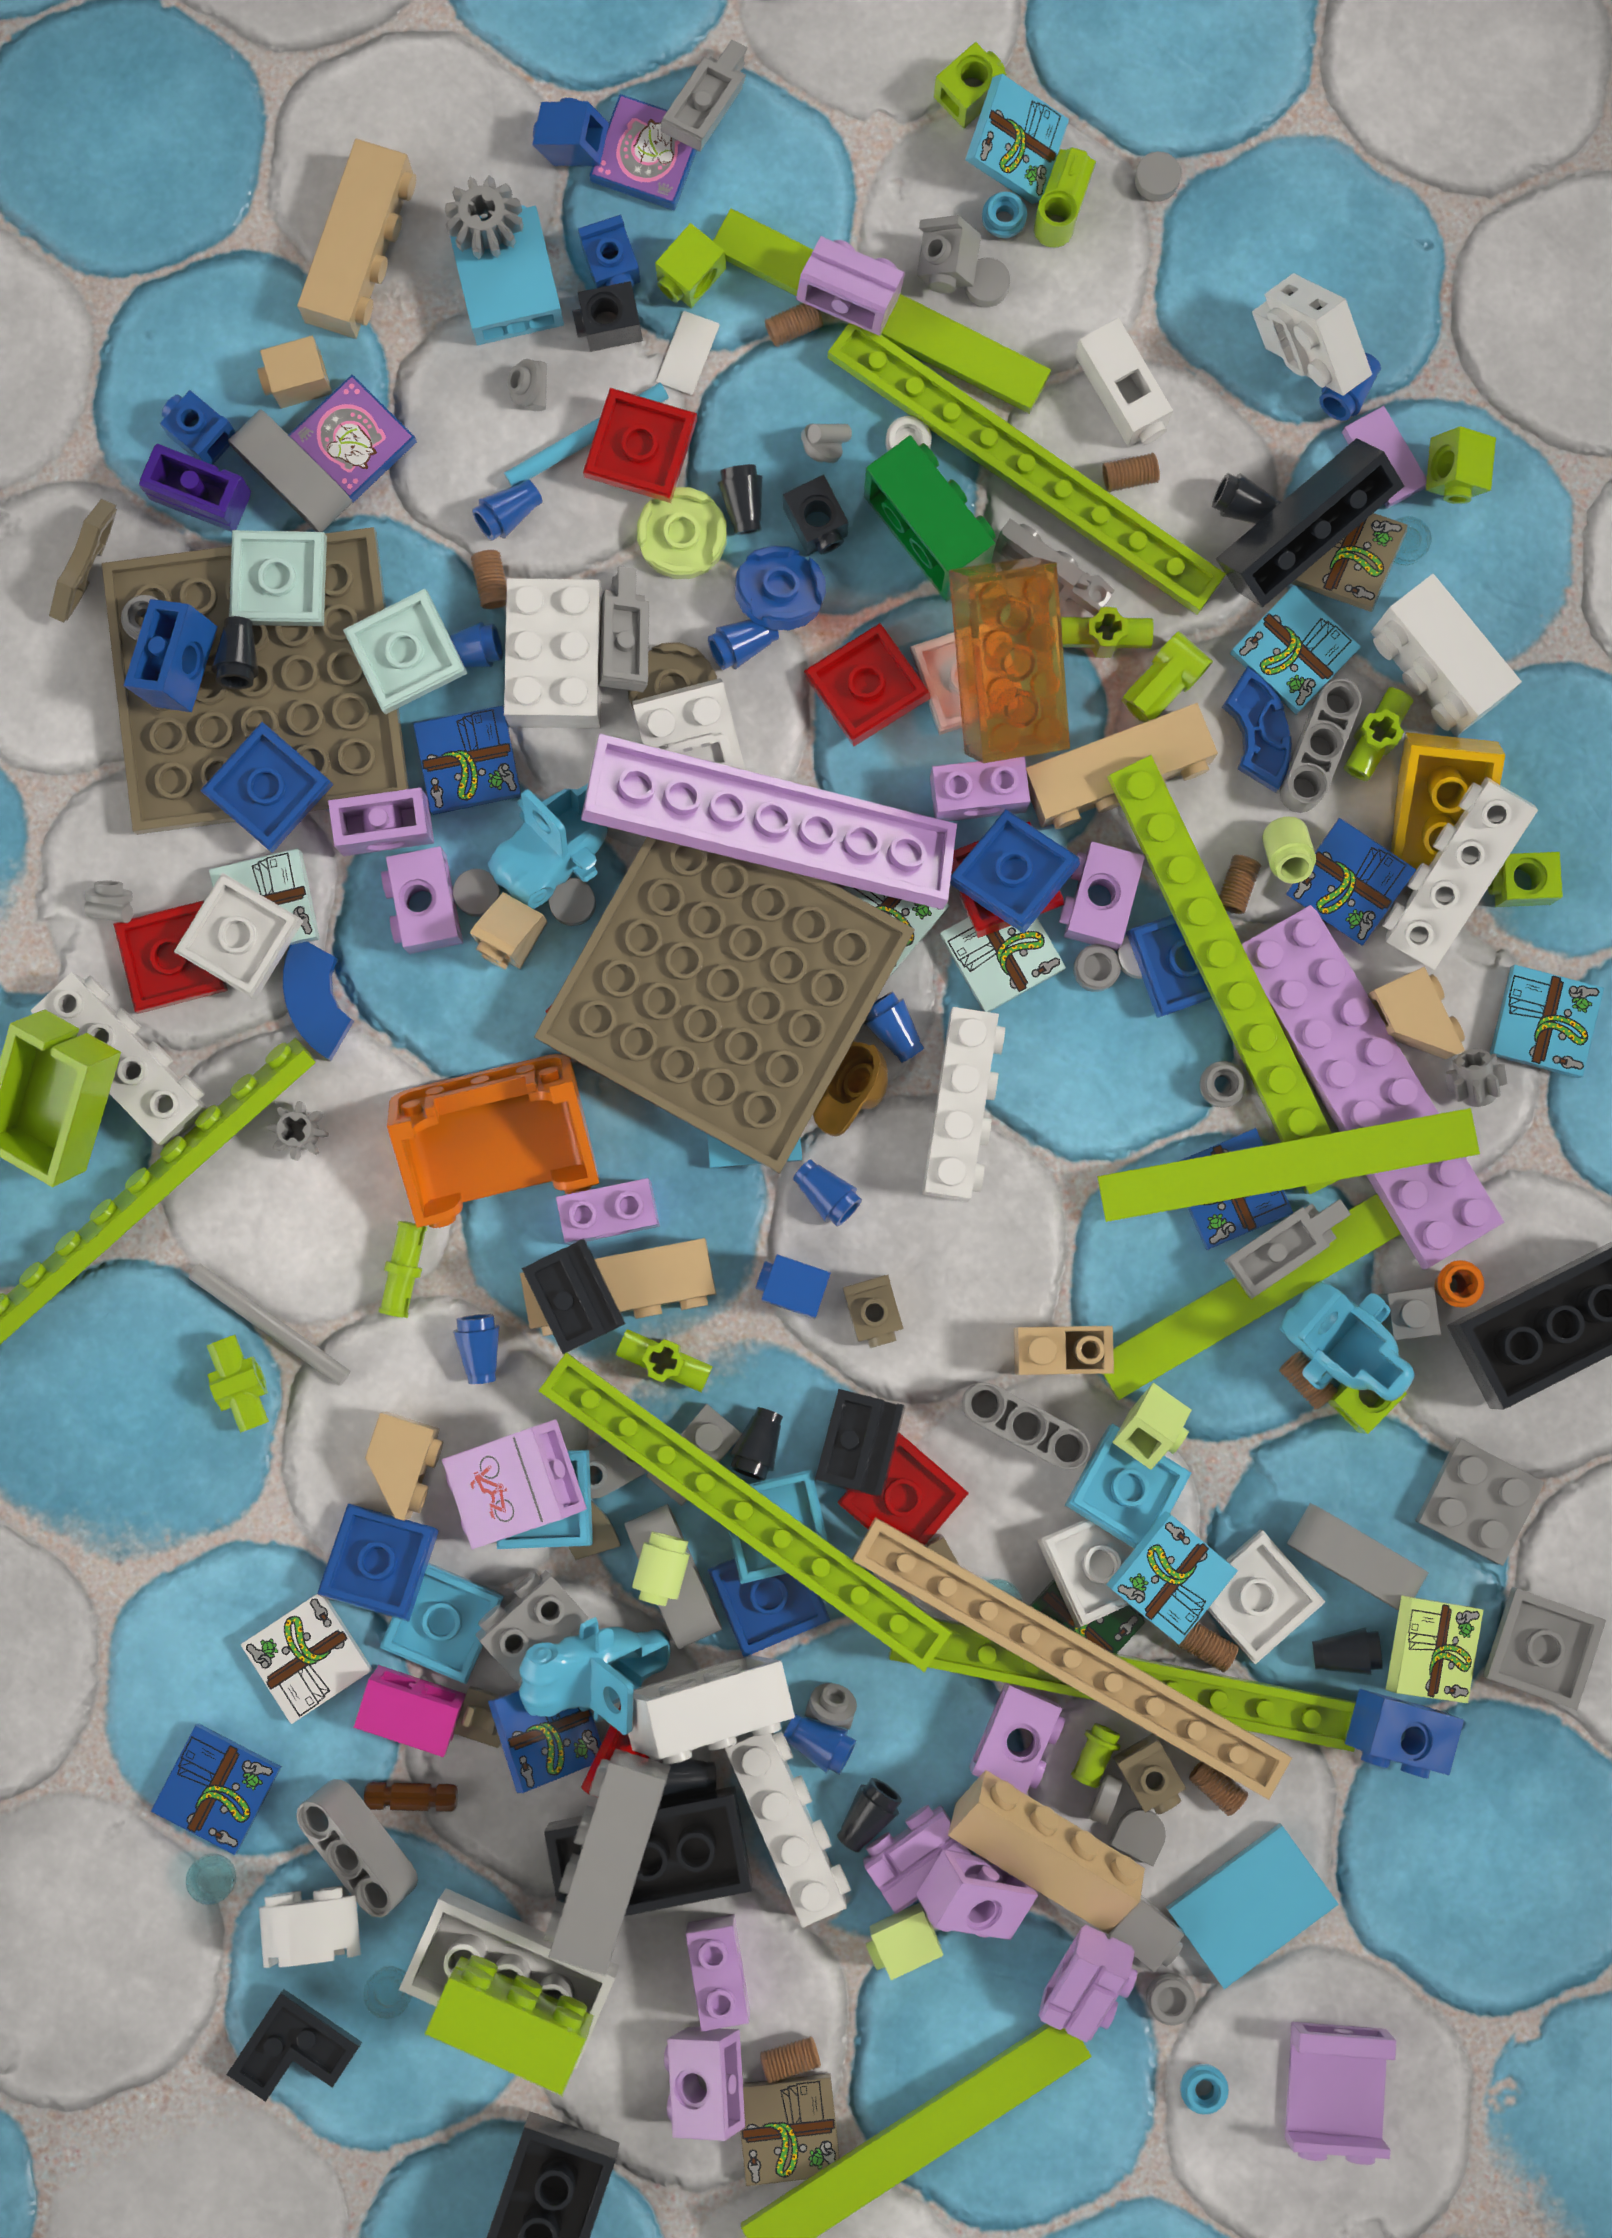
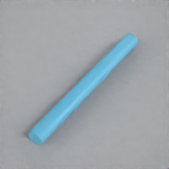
(568, 445)

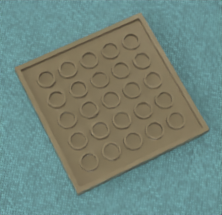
(304, 692)
(725, 992)

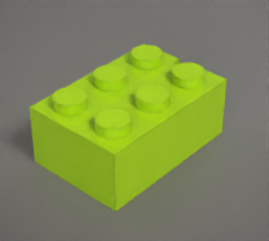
(52, 1096)
(511, 2023)

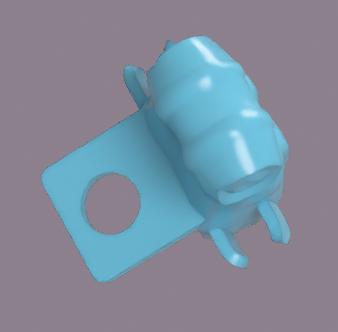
(547, 847)
(1347, 1342)
(592, 1672)

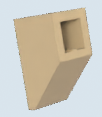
(508, 932)
(1417, 1016)
(1063, 1350)
(399, 1460)

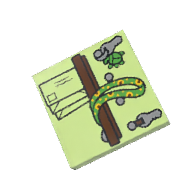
(1434, 1649)

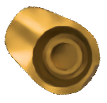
(855, 1086)

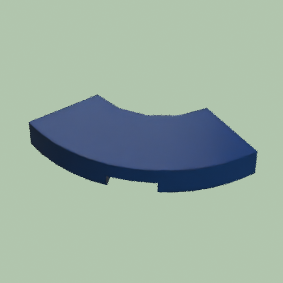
(1263, 729)
(311, 998)

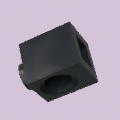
(615, 299)
(816, 497)

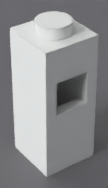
(1124, 383)

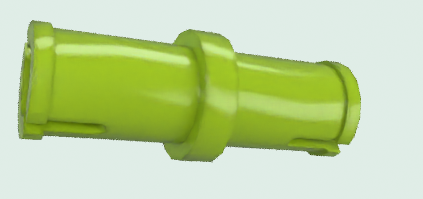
(402, 1269)

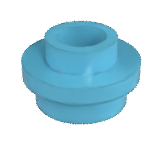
(1007, 203)
(1206, 2103)

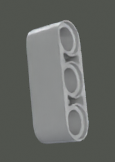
(290, 471)
(1335, 730)
(1048, 1431)
(1356, 1557)
(692, 1614)
(357, 1847)

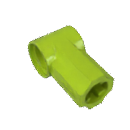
(1063, 196)
(1173, 671)

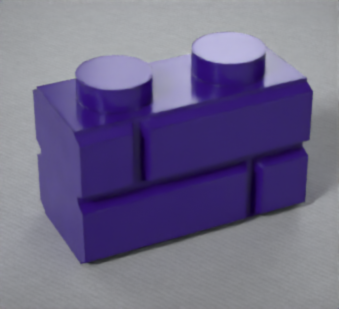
(195, 487)

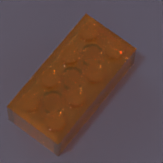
(1010, 659)

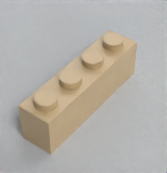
(357, 238)
(1079, 781)
(647, 1280)
(1047, 1852)

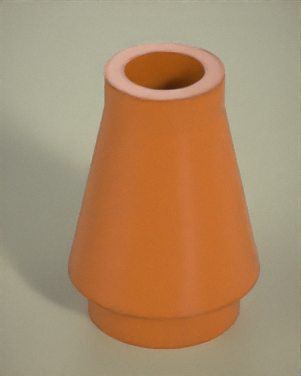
(1469, 1283)

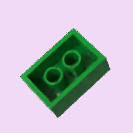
(927, 513)

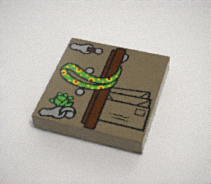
(1358, 564)
(788, 2129)

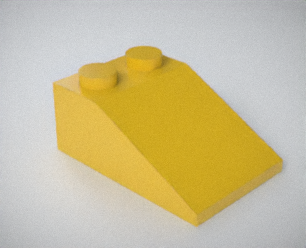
(1431, 785)

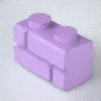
(850, 285)
(904, 1861)
(1087, 1984)

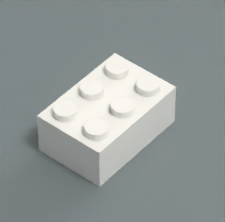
(552, 653)
(1444, 656)
(710, 1708)

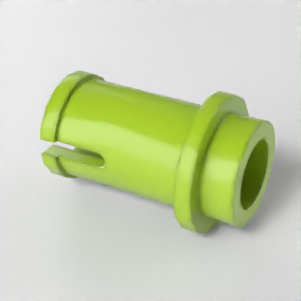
(1095, 1755)

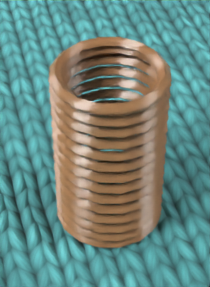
(791, 321)
(1130, 472)
(485, 565)
(1239, 903)
(1295, 1366)
(1209, 1645)
(1230, 1803)
(778, 2072)

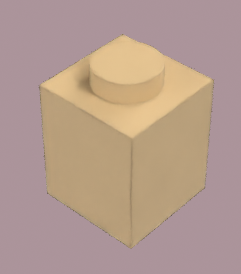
(294, 372)

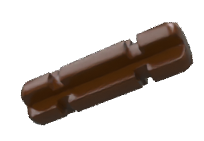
(411, 1796)

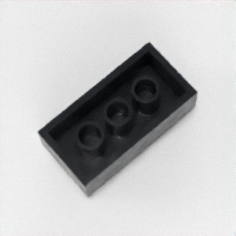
(1540, 1331)
(689, 1858)
(554, 2182)

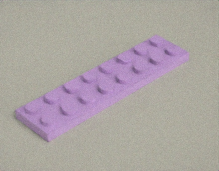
(769, 821)
(1365, 1080)

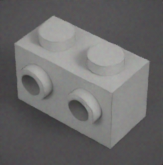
(535, 1616)

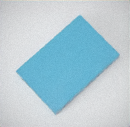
(1252, 1905)

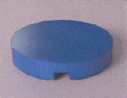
(780, 588)

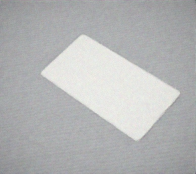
(688, 352)

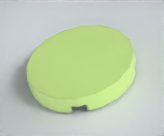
(683, 535)

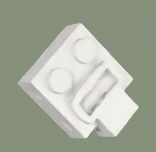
(1313, 334)
(691, 723)

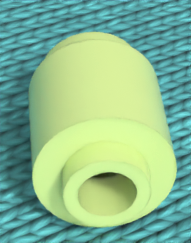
(1289, 849)
(661, 1568)

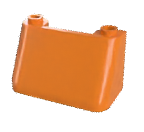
(490, 1136)

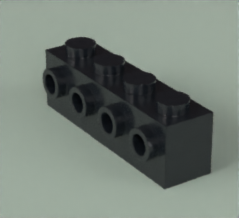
(1310, 522)

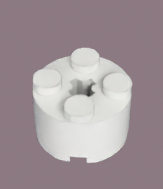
(310, 1929)

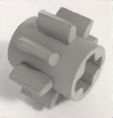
(1476, 1077)
(285, 1130)

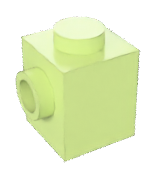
(1153, 1427)
(903, 1942)

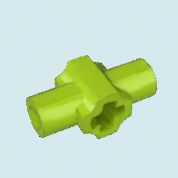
(1128, 632)
(1388, 717)
(640, 1350)
(237, 1383)

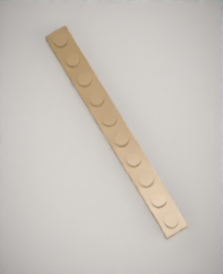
(1072, 1658)

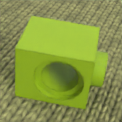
(956, 97)
(689, 266)
(1460, 464)
(1545, 875)
(1358, 1415)

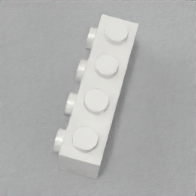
(1459, 873)
(142, 1077)
(961, 1103)
(787, 1827)

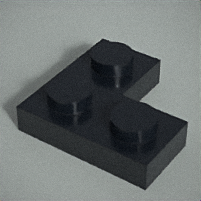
(291, 2034)

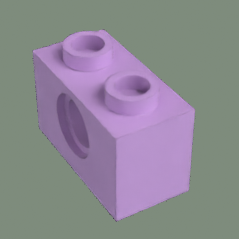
(979, 789)
(381, 821)
(1120, 874)
(439, 923)
(608, 1211)
(1014, 1710)
(974, 1896)
(718, 1972)
(717, 2059)

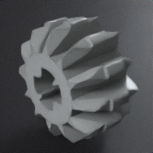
(480, 200)

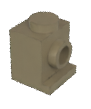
(869, 1292)
(1143, 1759)

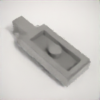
(706, 97)
(1024, 542)
(624, 634)
(1285, 1247)

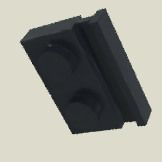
(573, 1296)
(860, 1443)

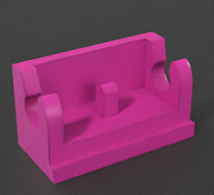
(409, 1710)

